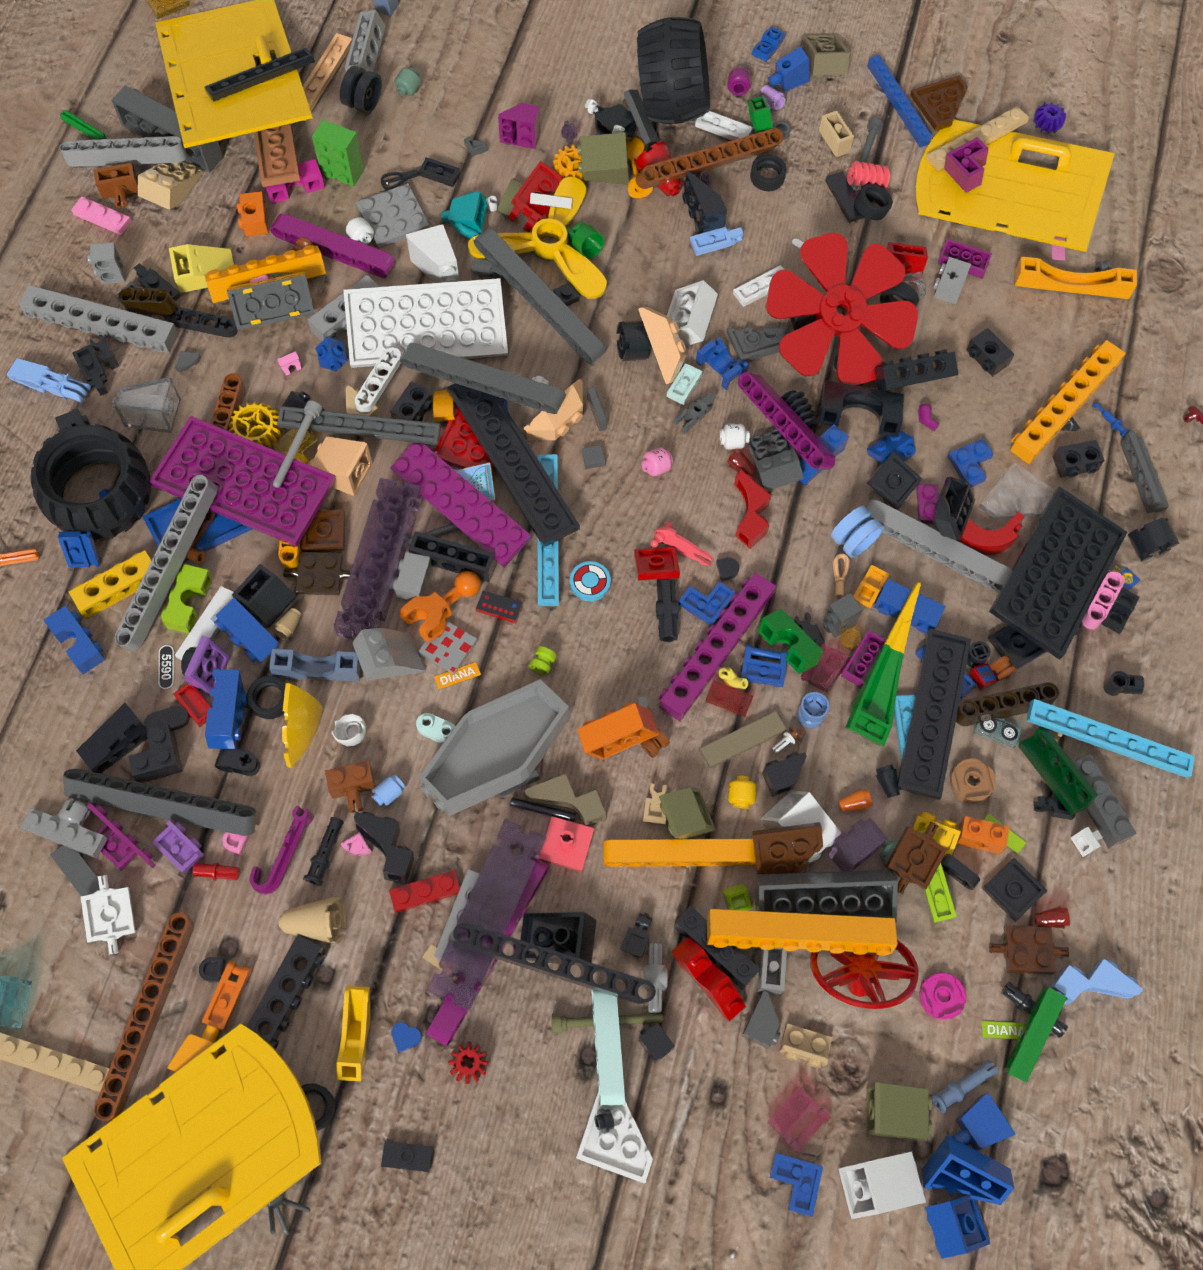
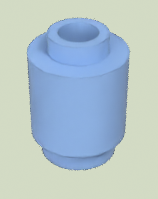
(388, 790)

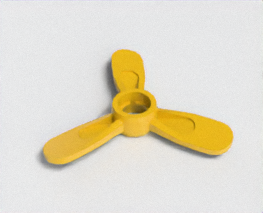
(574, 266)

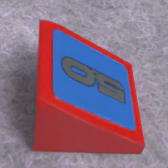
(983, 676)

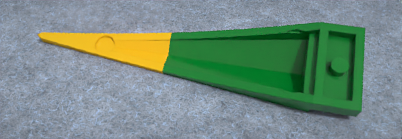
(875, 702)

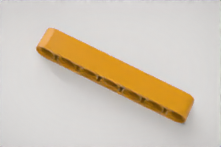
(678, 852)

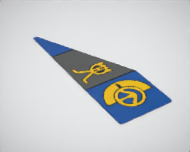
(1130, 579)

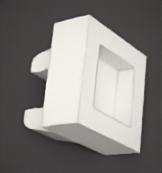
(1086, 841)

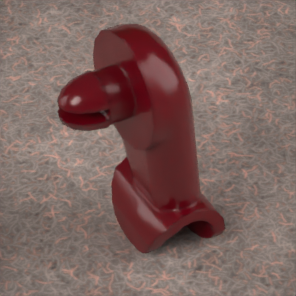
(1194, 413)

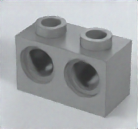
(106, 263)

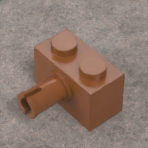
(116, 182)
(349, 782)

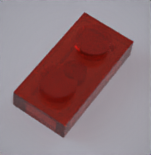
(729, 698)

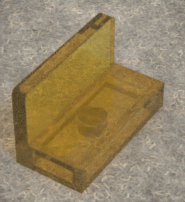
(284, 443)

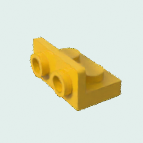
(945, 835)

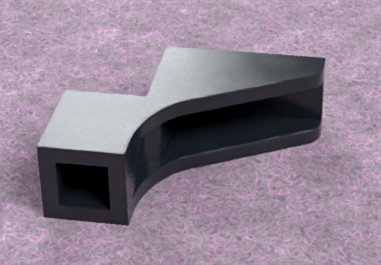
(384, 835)

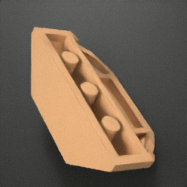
(665, 342)
(551, 426)

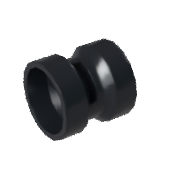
(975, 658)

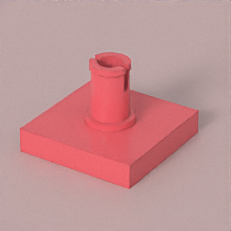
(567, 844)

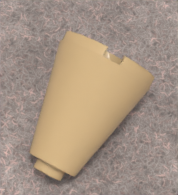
(316, 920)

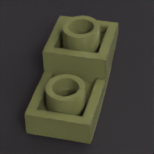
(505, 205)

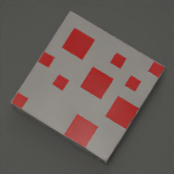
(449, 648)

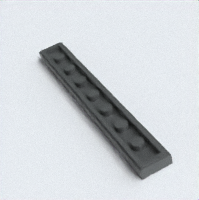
(362, 426)

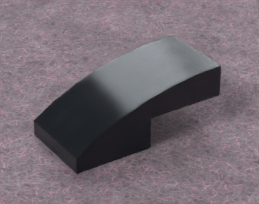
(1120, 610)

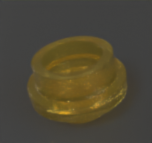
(850, 638)

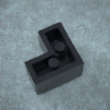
(160, 760)

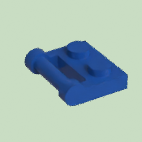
(763, 671)

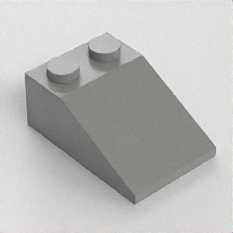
(387, 653)

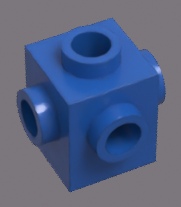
(331, 354)

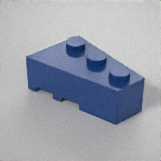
(244, 631)
(227, 710)

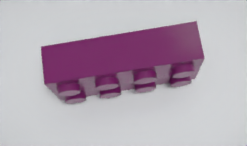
(977, 258)
(863, 659)

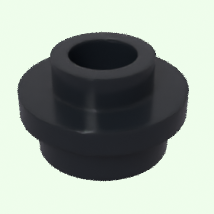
(604, 1120)

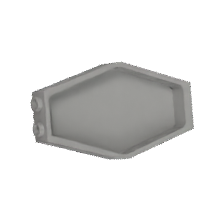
(494, 747)

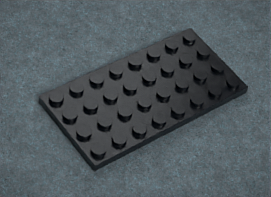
(1058, 572)

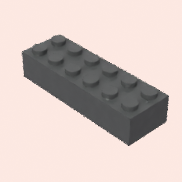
(153, 119)
(829, 893)

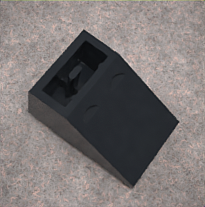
(704, 204)

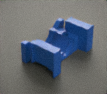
(719, 359)

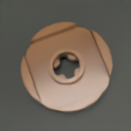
(979, 771)

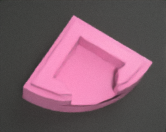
(356, 845)

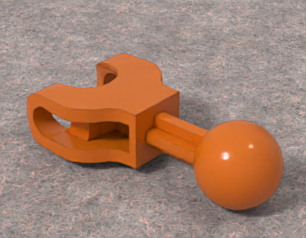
(436, 609)

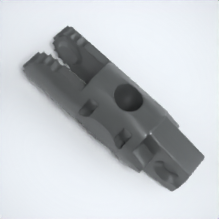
(695, 411)

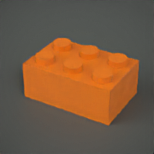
(617, 731)

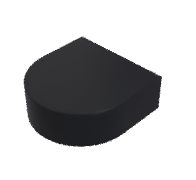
(727, 568)
(212, 969)

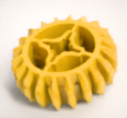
(251, 421)

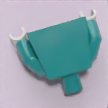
(469, 212)

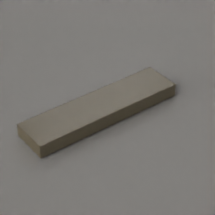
(743, 740)

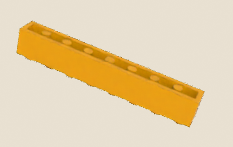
(801, 931)

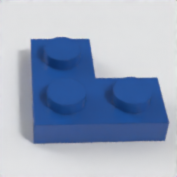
(966, 461)
(706, 607)
(804, 1178)

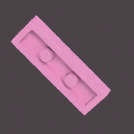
(101, 215)

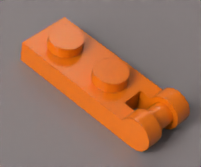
(226, 996)

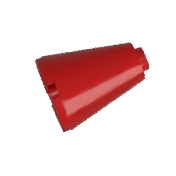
(658, 154)

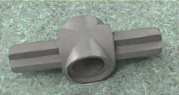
(657, 975)

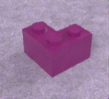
(966, 164)

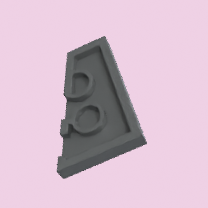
(755, 344)

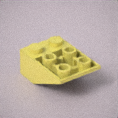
(194, 261)

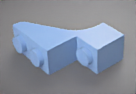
(1103, 979)

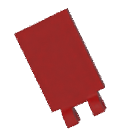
(541, 181)

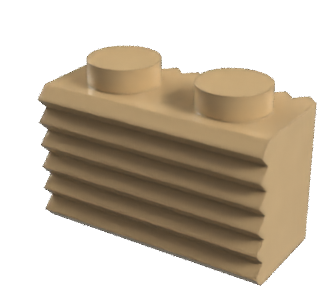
(836, 133)

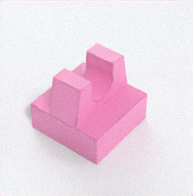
(286, 361)

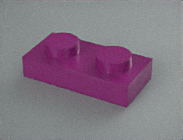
(927, 502)

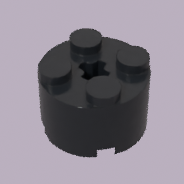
(633, 341)
(1153, 538)

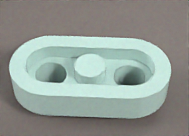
(436, 727)

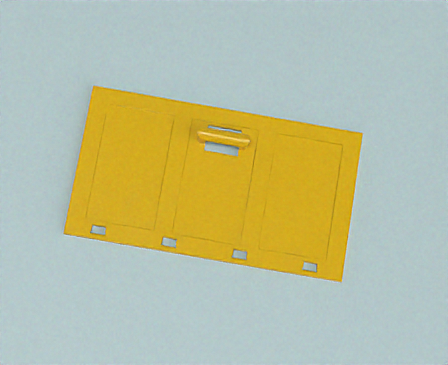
(217, 46)

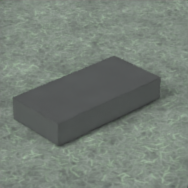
(596, 408)

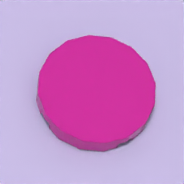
(942, 996)

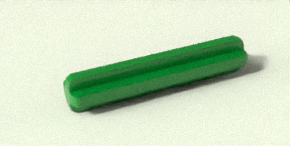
(82, 126)

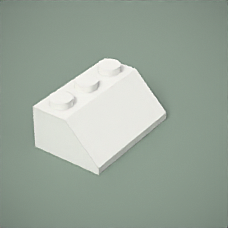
(692, 311)

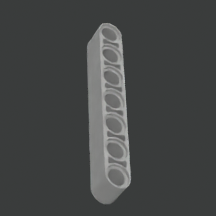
(122, 151)

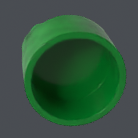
(586, 239)

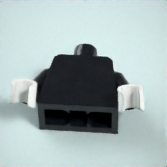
(612, 119)

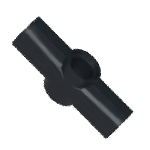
(667, 610)

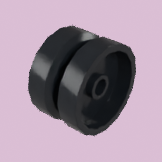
(360, 89)

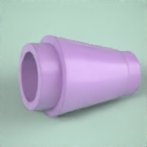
(774, 98)

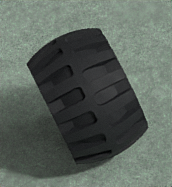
(673, 70)
(79, 447)

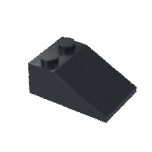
(562, 932)

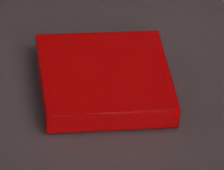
(656, 563)

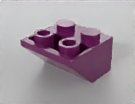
(520, 125)

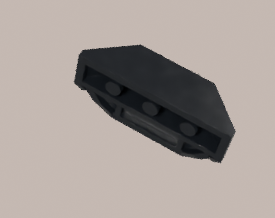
(953, 508)

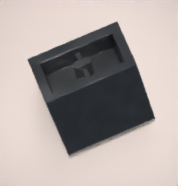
(264, 595)

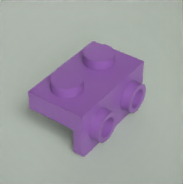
(177, 847)

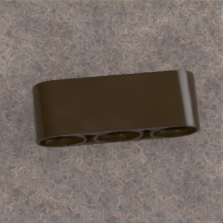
(147, 301)

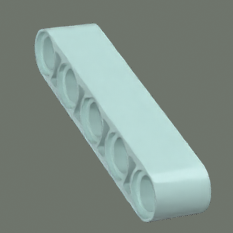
(608, 1049)

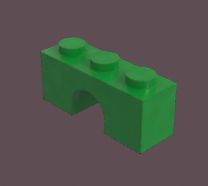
(781, 628)

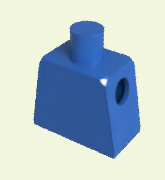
(791, 70)
(982, 1124)

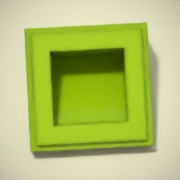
(737, 898)

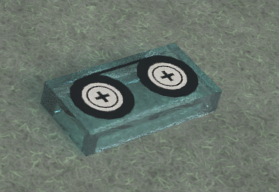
(1000, 731)

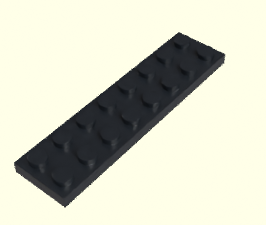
(934, 714)

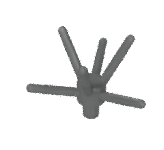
(274, 1205)

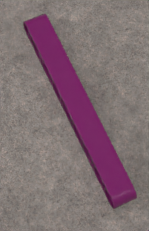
(449, 1016)

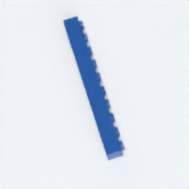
(899, 101)

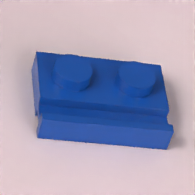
(79, 549)

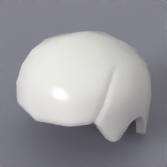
(349, 730)

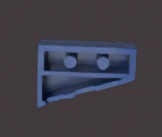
(968, 1172)

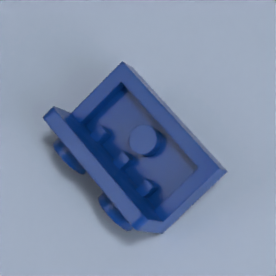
(901, 446)

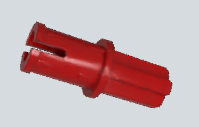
(216, 871)

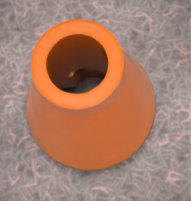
(856, 801)

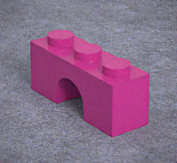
(309, 178)

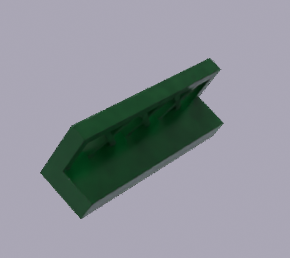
(1056, 773)

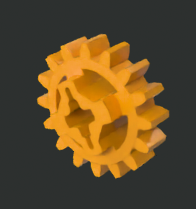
(567, 162)

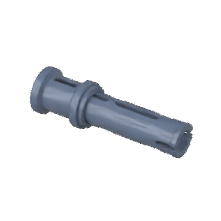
(955, 1091)

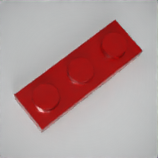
(424, 891)

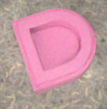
(234, 842)

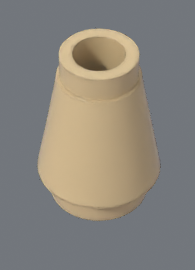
(287, 624)

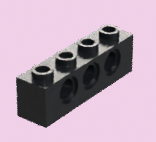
(945, 367)
(453, 556)
(727, 959)

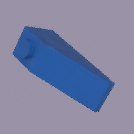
(835, 441)

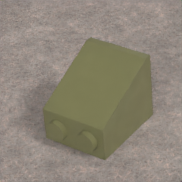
(604, 158)
(898, 1112)

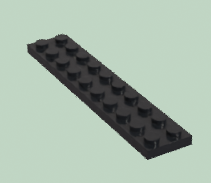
(515, 464)

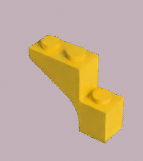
(355, 1030)

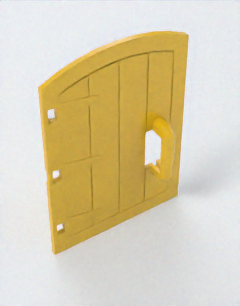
(1026, 197)
(222, 1126)

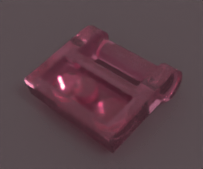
(792, 1114)

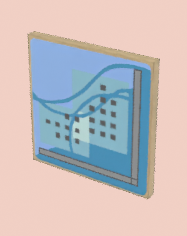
(481, 478)

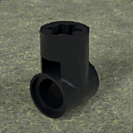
(1127, 684)

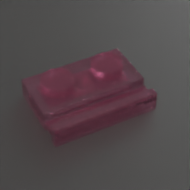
(828, 669)

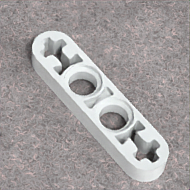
(375, 378)

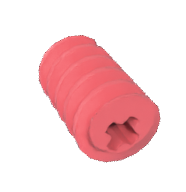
(868, 174)

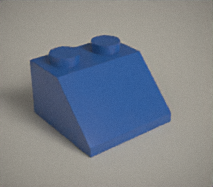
(957, 1226)

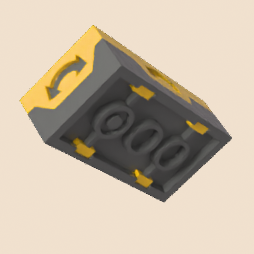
(270, 300)

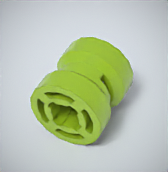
(542, 661)

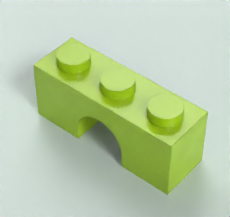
(190, 582)

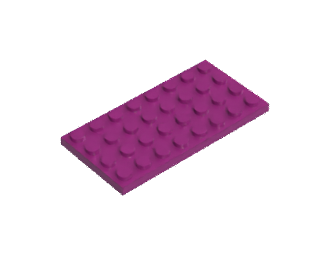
(245, 480)

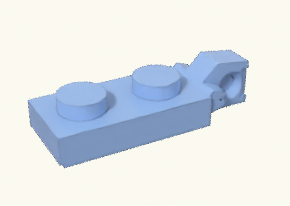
(715, 240)

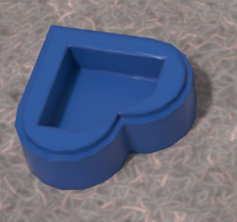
(405, 1037)

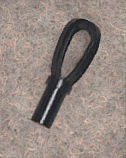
(403, 176)

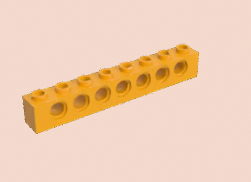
(1076, 392)

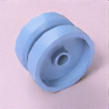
(857, 531)

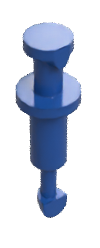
(1116, 424)

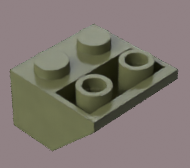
(686, 813)

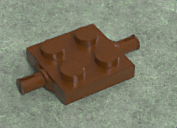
(916, 857)
(1029, 949)

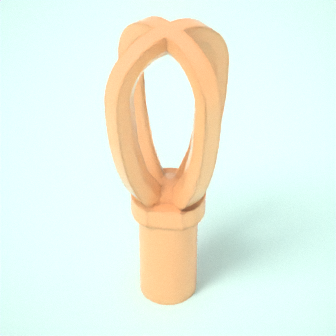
(839, 592)

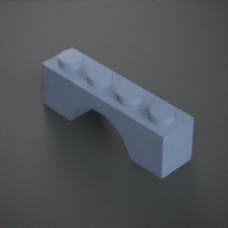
(294, 665)

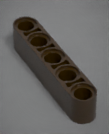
(996, 704)

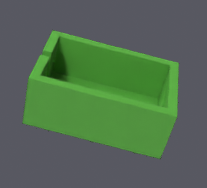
(338, 153)

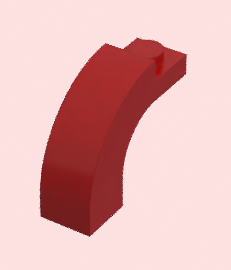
(994, 541)

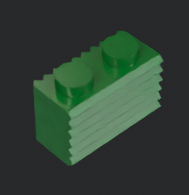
(760, 114)

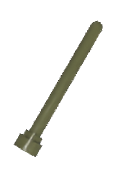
(560, 1022)

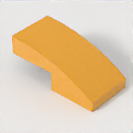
(443, 406)
(871, 586)

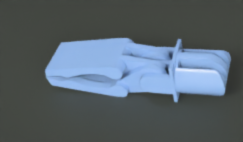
(43, 380)

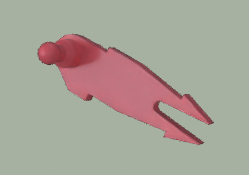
(683, 546)

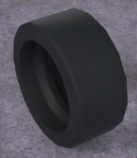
(769, 161)
(870, 210)
(902, 291)
(256, 687)
(329, 1101)

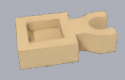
(652, 807)

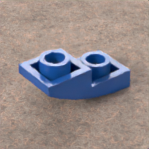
(769, 44)

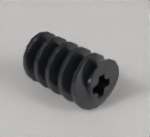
(800, 407)

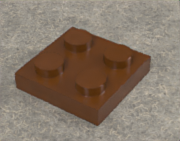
(325, 532)

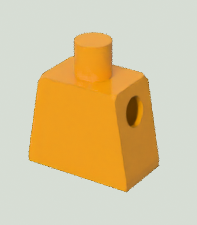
(194, 1046)

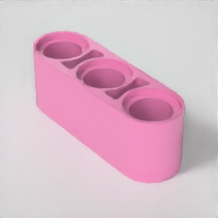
(1107, 593)

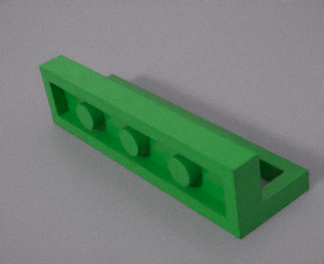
(1035, 1034)

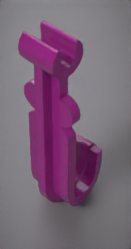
(285, 855)

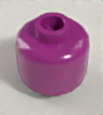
(739, 81)

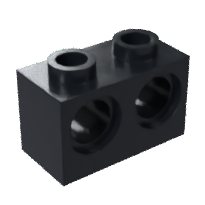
(408, 405)
(1078, 456)

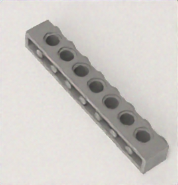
(98, 319)

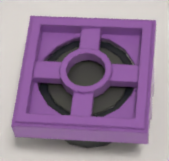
(199, 663)

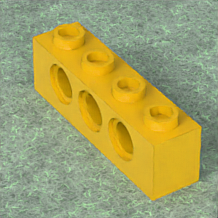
(110, 595)

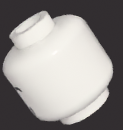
(360, 230)
(734, 436)

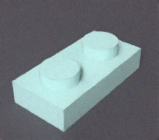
(684, 384)

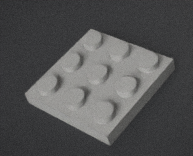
(393, 215)

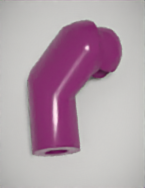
(924, 414)

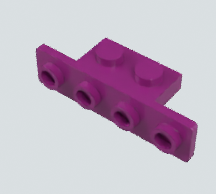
(118, 847)

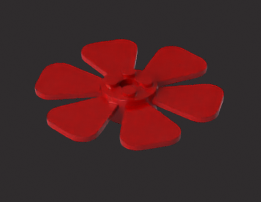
(875, 273)

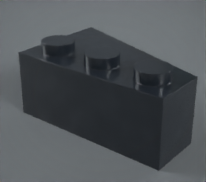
(113, 740)

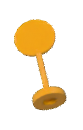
(634, 149)

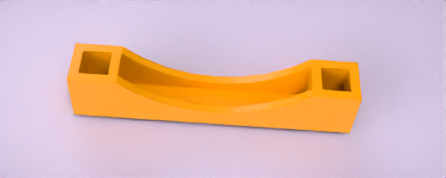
(292, 261)
(1109, 283)

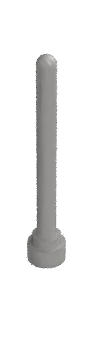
(312, 411)

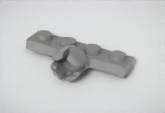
(66, 828)

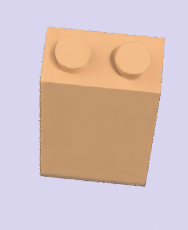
(344, 459)

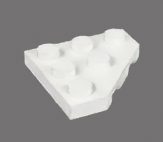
(620, 1149)

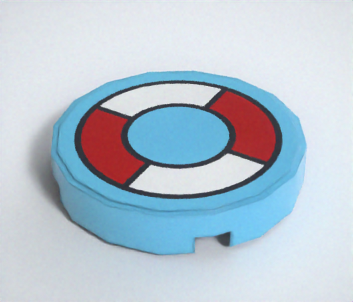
(590, 581)

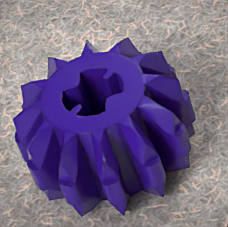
(1049, 117)

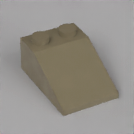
(826, 55)

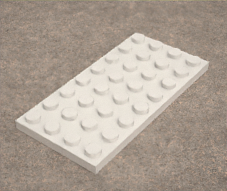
(445, 316)

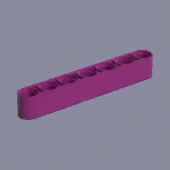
(334, 245)
(778, 412)

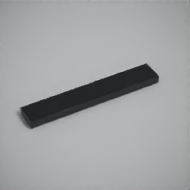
(259, 74)

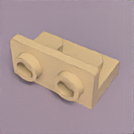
(805, 1045)

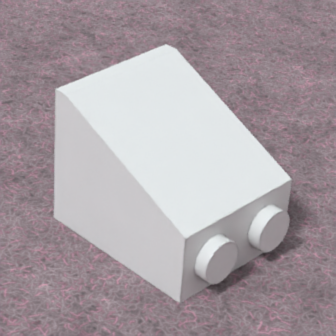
(433, 254)
(799, 809)
(882, 1185)

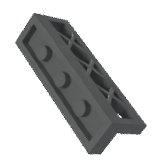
(1144, 473)

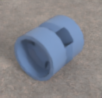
(815, 705)

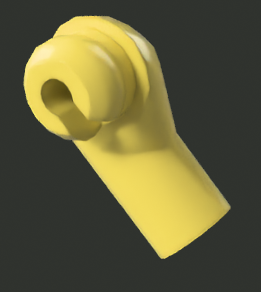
(731, 679)

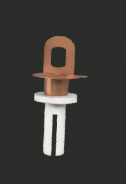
(789, 738)

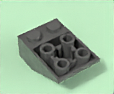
(774, 460)

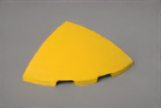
(303, 719)

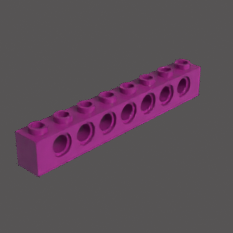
(679, 706)

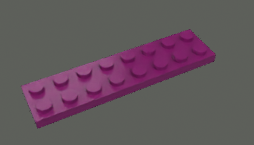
(461, 503)

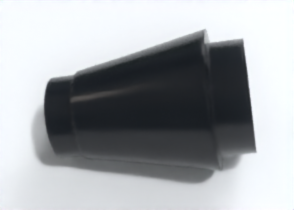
(888, 780)

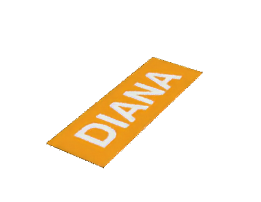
(462, 674)

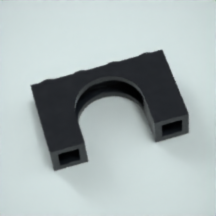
(884, 404)

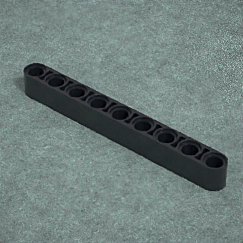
(565, 962)

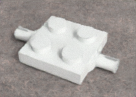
(108, 914)

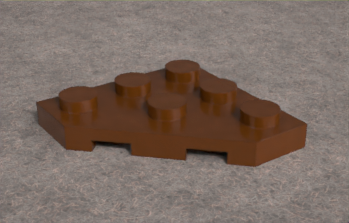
(940, 101)
(786, 848)

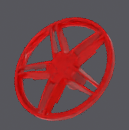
(862, 971)

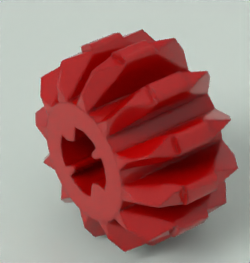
(465, 1071)

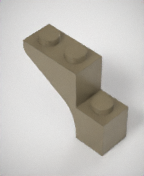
(559, 793)

